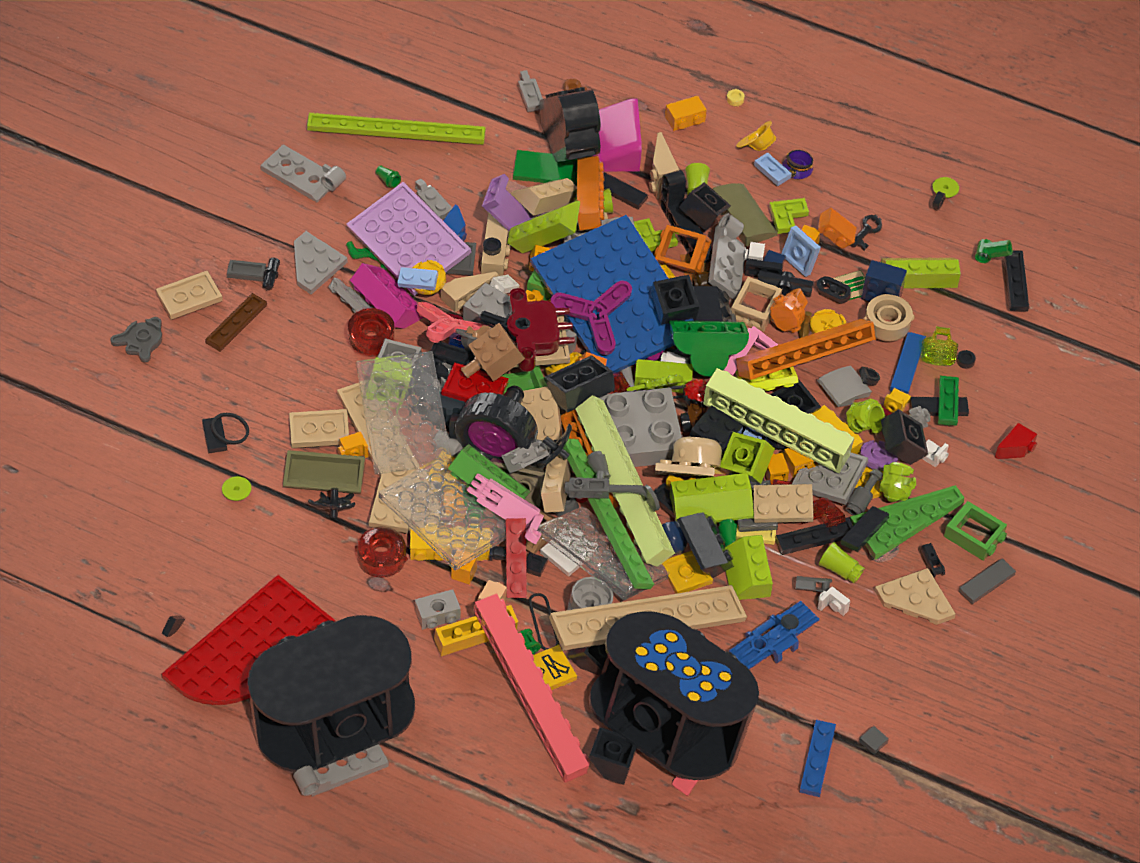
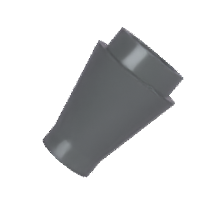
(598, 462)

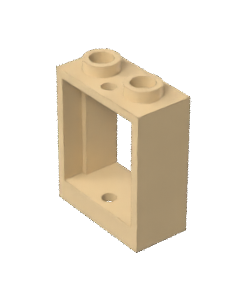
(757, 318)

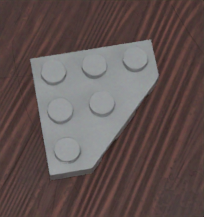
(315, 262)
(831, 484)

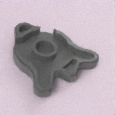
(140, 338)

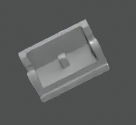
(523, 457)

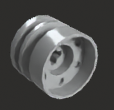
(589, 593)

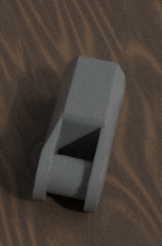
(809, 583)

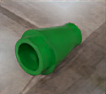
(389, 177)
(728, 530)

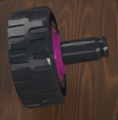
(496, 423)

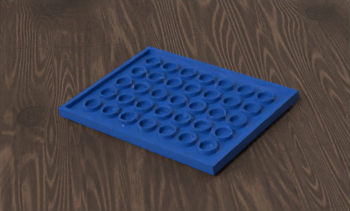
(593, 265)

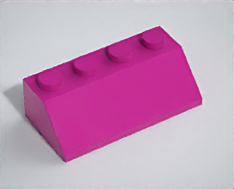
(383, 292)

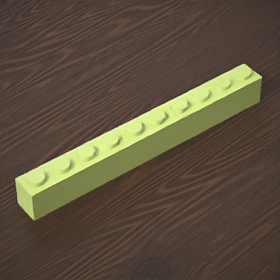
(640, 517)

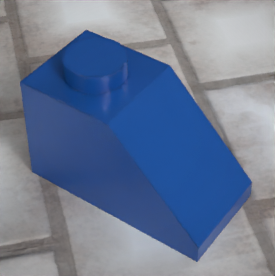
(455, 222)

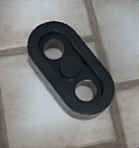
(835, 289)

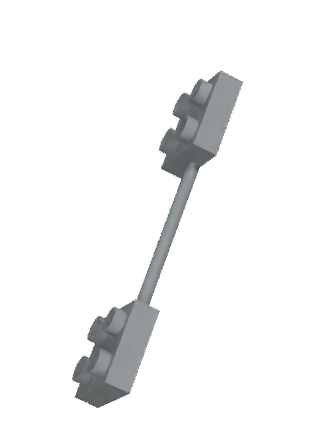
(645, 417)

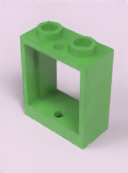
(964, 540)

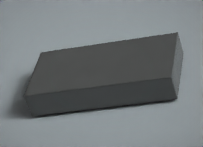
(246, 270)

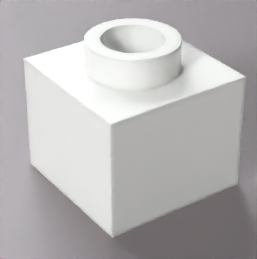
(755, 252)

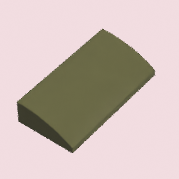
(746, 210)
(324, 471)

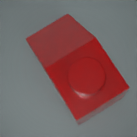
(1017, 443)

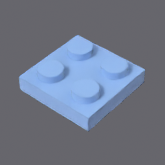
(801, 251)

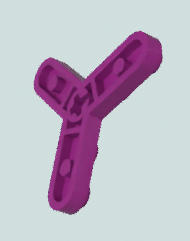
(604, 305)

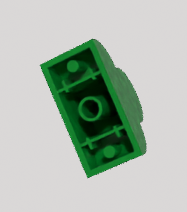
(709, 342)

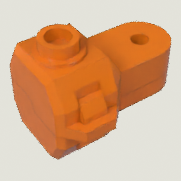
(789, 311)

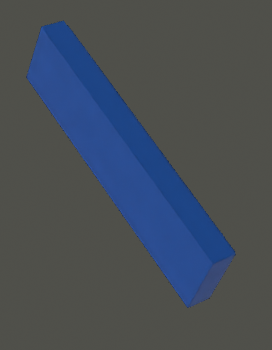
(907, 363)

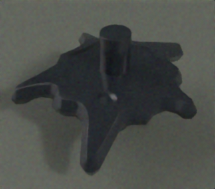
(556, 447)
(334, 502)

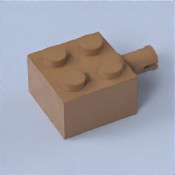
(493, 353)

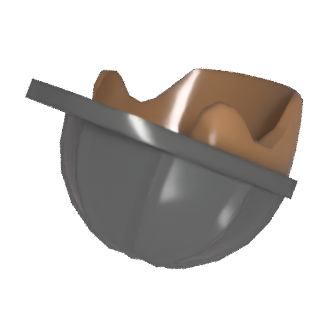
(470, 335)

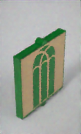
(855, 281)

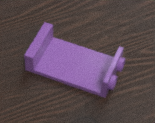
(504, 205)

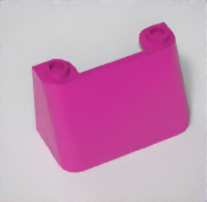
(620, 137)

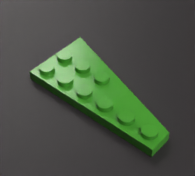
(910, 517)

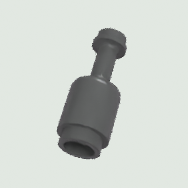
(862, 496)

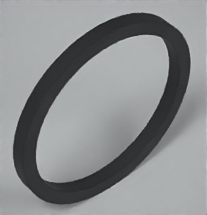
(236, 417)

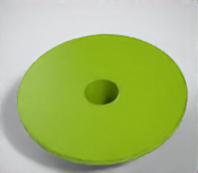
(947, 186)
(236, 488)

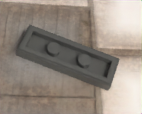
(987, 581)

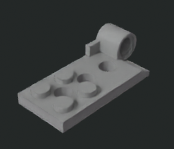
(328, 177)
(727, 263)
(314, 783)

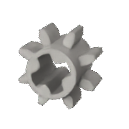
(920, 415)

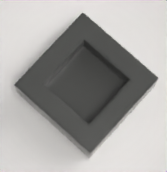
(874, 740)

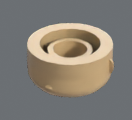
(893, 309)
(697, 451)

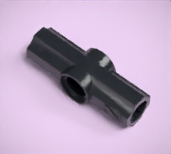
(786, 282)

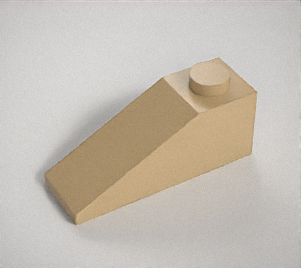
(461, 289)

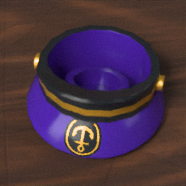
(799, 164)

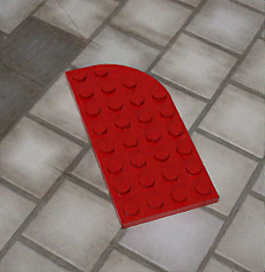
(220, 663)

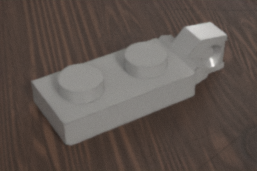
(529, 91)
(432, 199)
(348, 295)

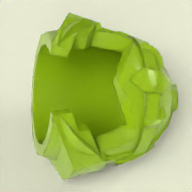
(865, 416)
(894, 484)

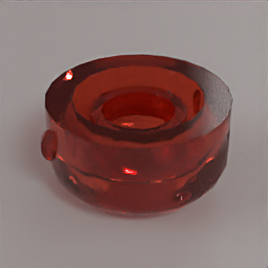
(370, 322)
(381, 563)

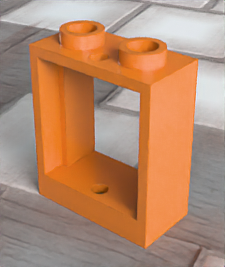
(698, 255)

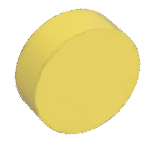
(735, 97)

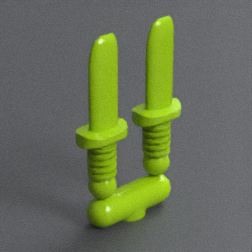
(658, 383)

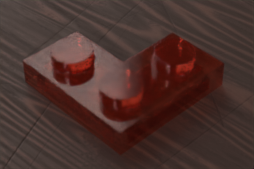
(827, 512)

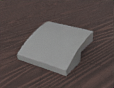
(844, 386)

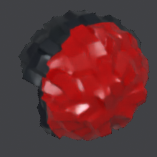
(695, 391)

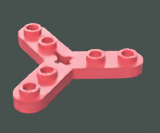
(441, 323)

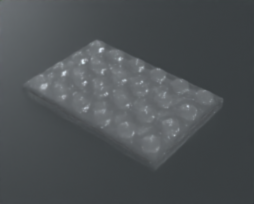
(403, 412)
(444, 513)
(586, 544)

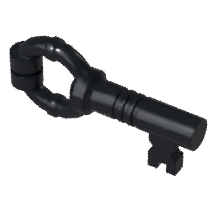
(867, 229)

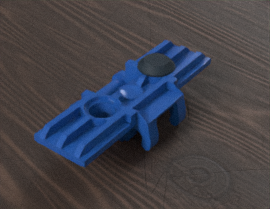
(776, 641)

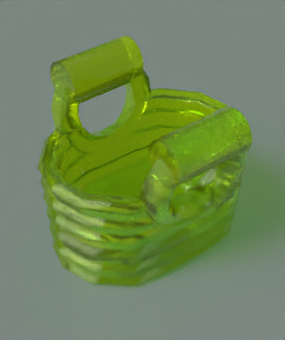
(939, 351)

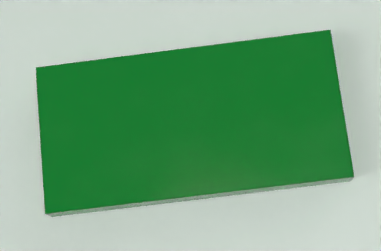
(543, 167)

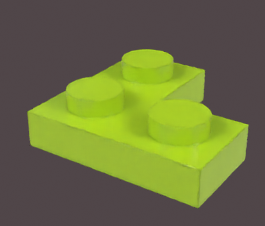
(785, 211)
(650, 236)

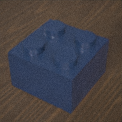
(883, 280)

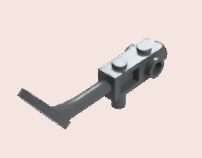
(600, 488)

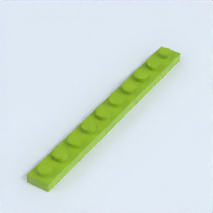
(396, 128)

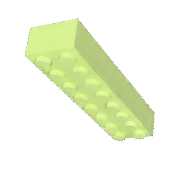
(779, 420)

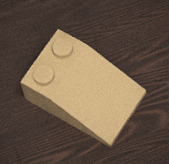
(662, 164)

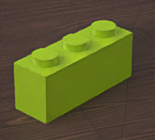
(654, 370)

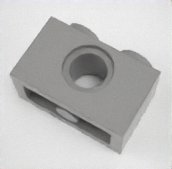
(427, 608)

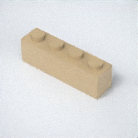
(498, 262)
(553, 487)

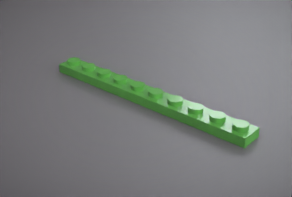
(610, 521)

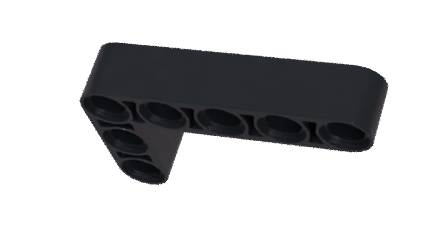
(671, 198)

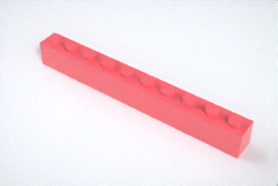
(531, 688)

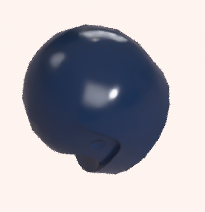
(676, 536)

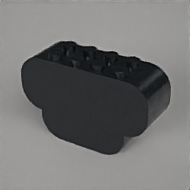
(571, 123)

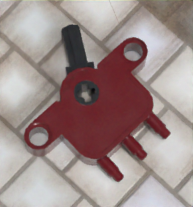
(532, 327)

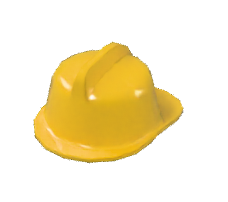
(759, 139)

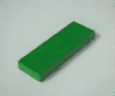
(948, 400)

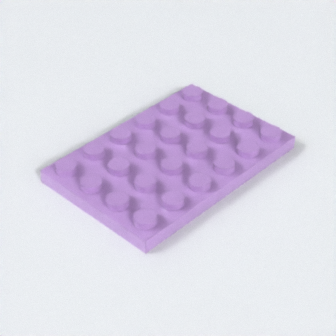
(405, 232)

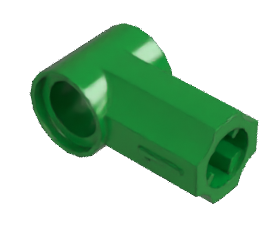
(987, 249)

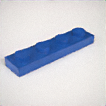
(817, 758)

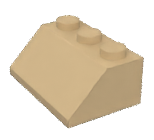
(546, 196)

